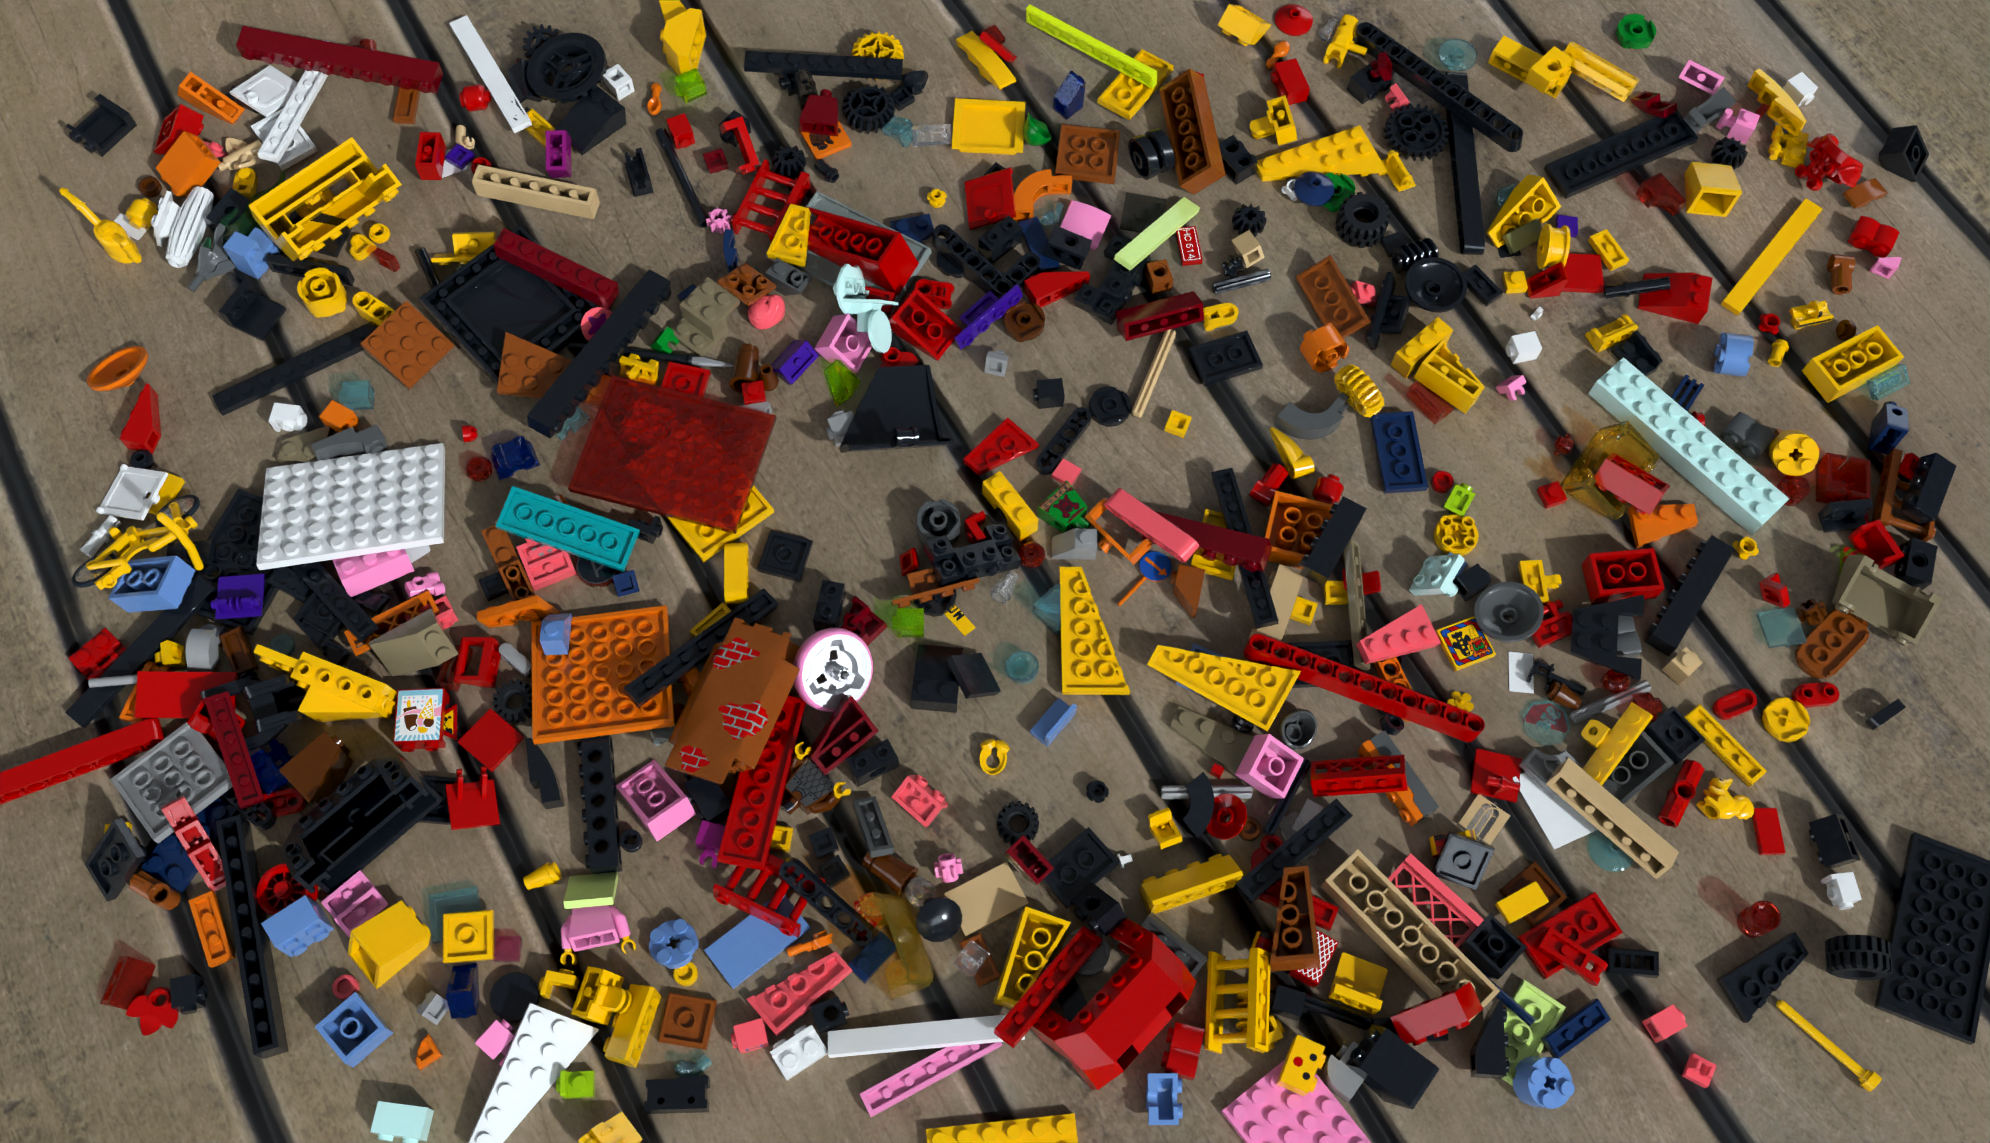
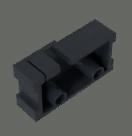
(677, 1095)

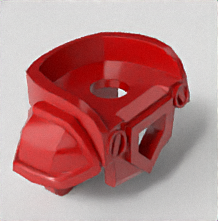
(1831, 162)

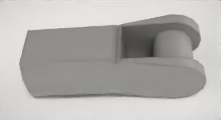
(516, 660)

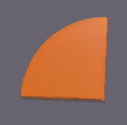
(427, 1052)

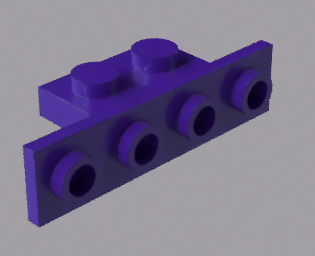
(984, 313)

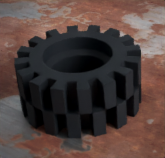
(505, 692)
(1017, 810)

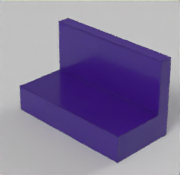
(794, 360)

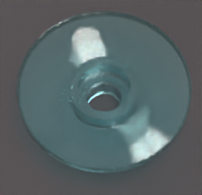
(1457, 55)
(1605, 856)

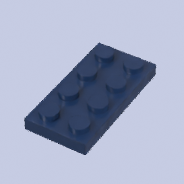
(1398, 452)
(170, 859)

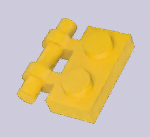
(1794, 147)

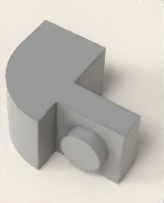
(202, 648)
(1339, 1076)

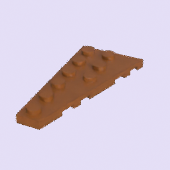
(532, 370)

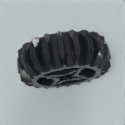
(866, 114)

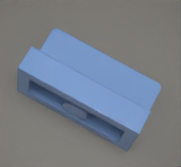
(1053, 721)

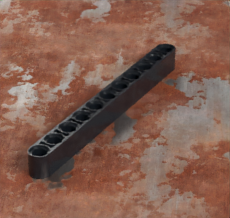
(1441, 88)
(1465, 179)

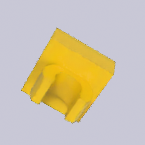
(171, 655)

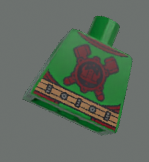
(1064, 509)

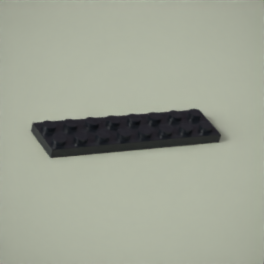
(1620, 154)

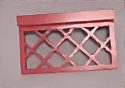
(1442, 893)

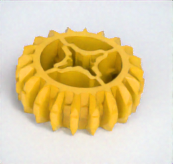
(877, 43)
(1360, 389)

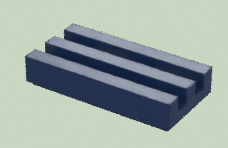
(1691, 384)

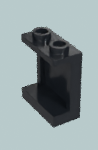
(102, 127)

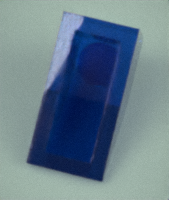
(463, 991)

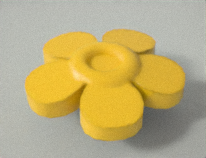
(1461, 702)

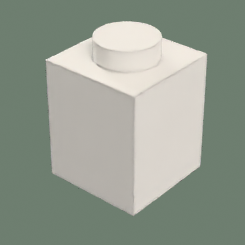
(1800, 89)
(1523, 347)

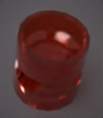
(1758, 919)

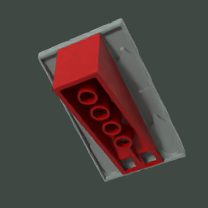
(849, 237)

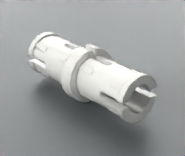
(99, 536)

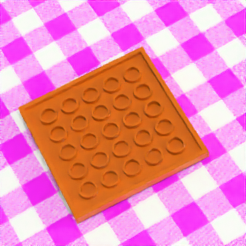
(583, 690)

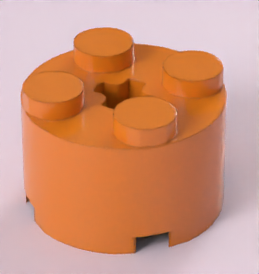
(1323, 348)

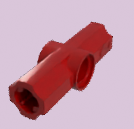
(1676, 804)

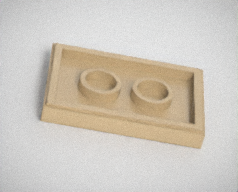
(988, 898)

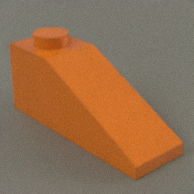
(209, 99)

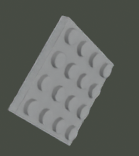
(173, 768)

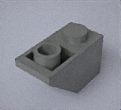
(787, 278)

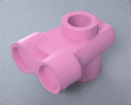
(421, 584)

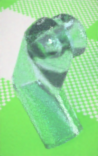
(1503, 194)
(1053, 216)
(692, 1069)

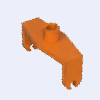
(1108, 542)

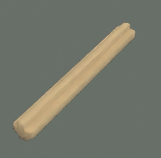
(1153, 373)

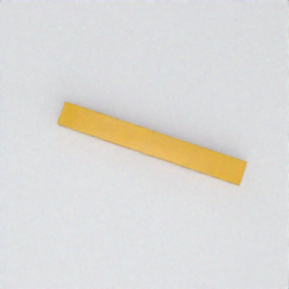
(1771, 257)

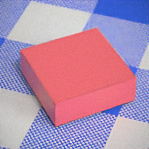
(1066, 471)

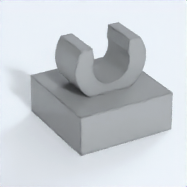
(996, 363)
(433, 1007)

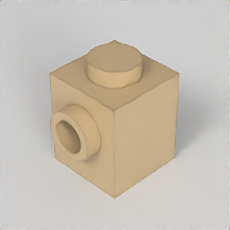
(1248, 248)
(1682, 665)

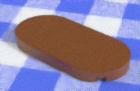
(1831, 644)

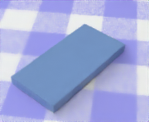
(751, 945)

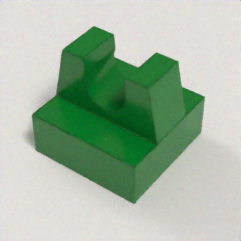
(662, 340)

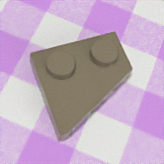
(299, 449)

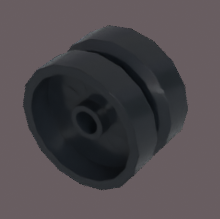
(1151, 153)

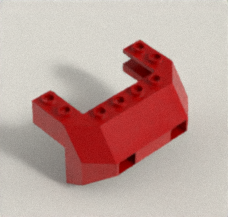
(1124, 1012)

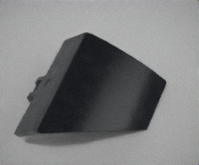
(896, 413)

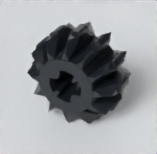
(1729, 152)
(789, 161)
(1249, 219)

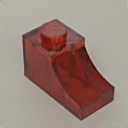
(1660, 193)

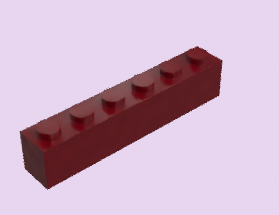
(556, 269)
(1223, 543)

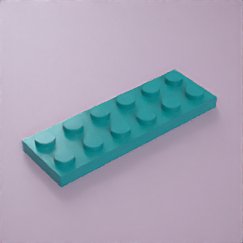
(567, 528)

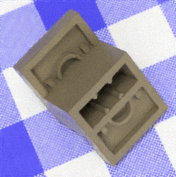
(704, 317)

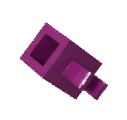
(709, 840)

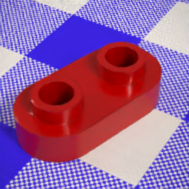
(1817, 694)
(282, 802)

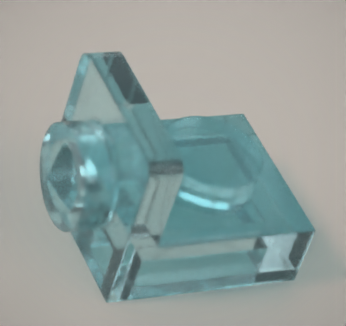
(900, 129)

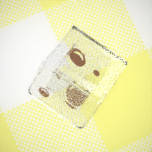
(971, 958)

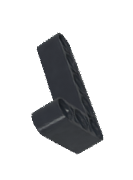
(983, 267)

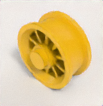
(1553, 246)

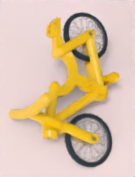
(173, 523)

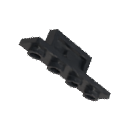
(1389, 312)

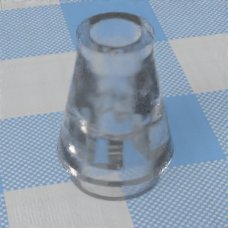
(1004, 587)

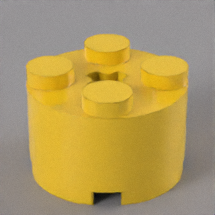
(322, 292)
(1801, 462)

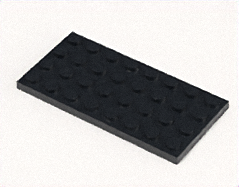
(1939, 940)

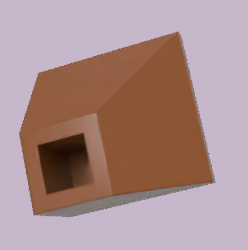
(746, 284)

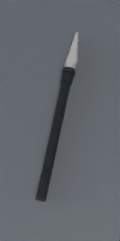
(677, 358)

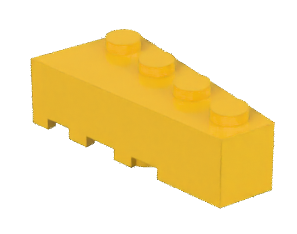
(1030, 949)

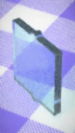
(1781, 627)

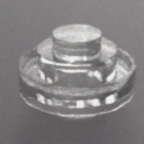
(919, 890)

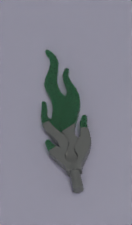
(215, 260)

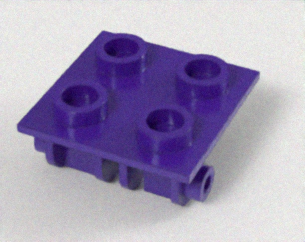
(239, 596)

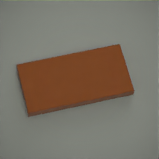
(1332, 297)

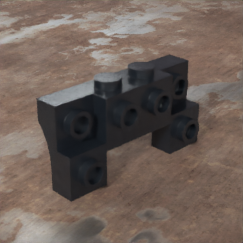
(1115, 288)
(973, 560)

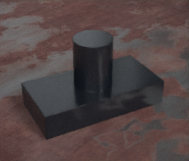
(205, 549)

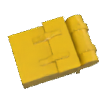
(614, 1130)

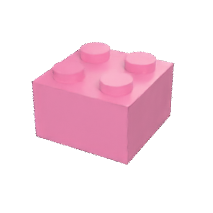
(1269, 766)

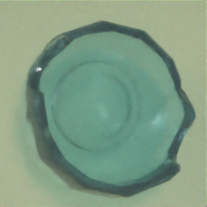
(1022, 667)

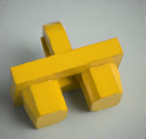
(632, 365)

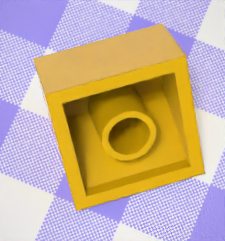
(1243, 24)

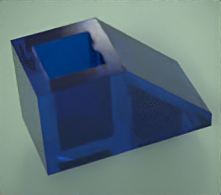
(1070, 95)

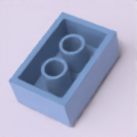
(153, 584)

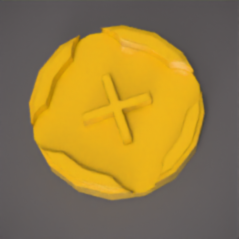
(1786, 719)

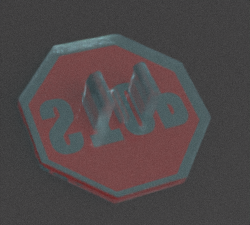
(1546, 723)

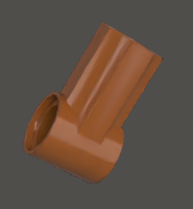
(1841, 273)
(154, 890)

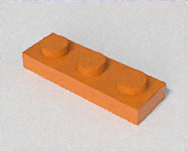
(212, 929)

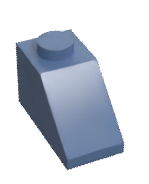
(556, 633)

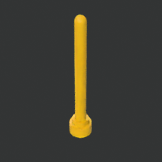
(1868, 1078)

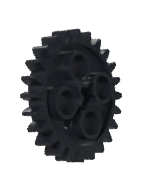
(1416, 132)

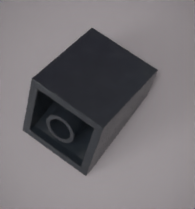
(1392, 1067)

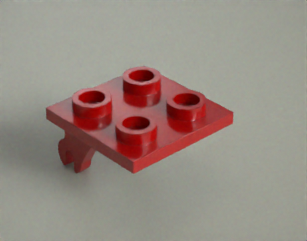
(472, 803)

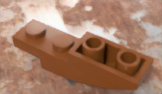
(508, 563)

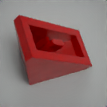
(1547, 282)

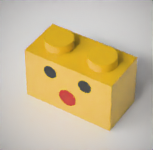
(1301, 1065)

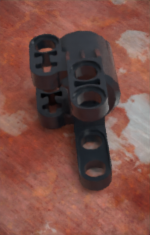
(272, 703)

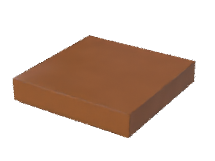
(687, 1021)

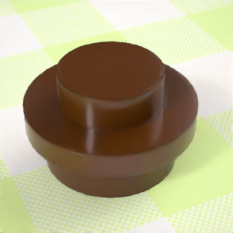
(1845, 330)

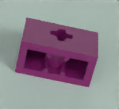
(558, 154)

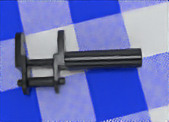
(1551, 677)

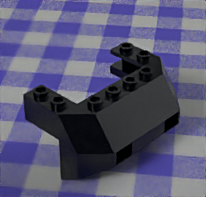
(357, 822)

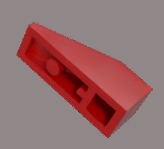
(1052, 286)

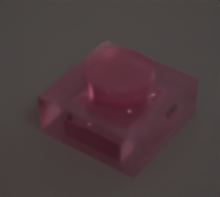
(508, 949)

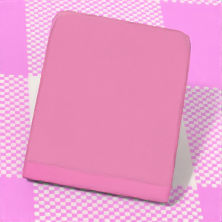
(1886, 266)

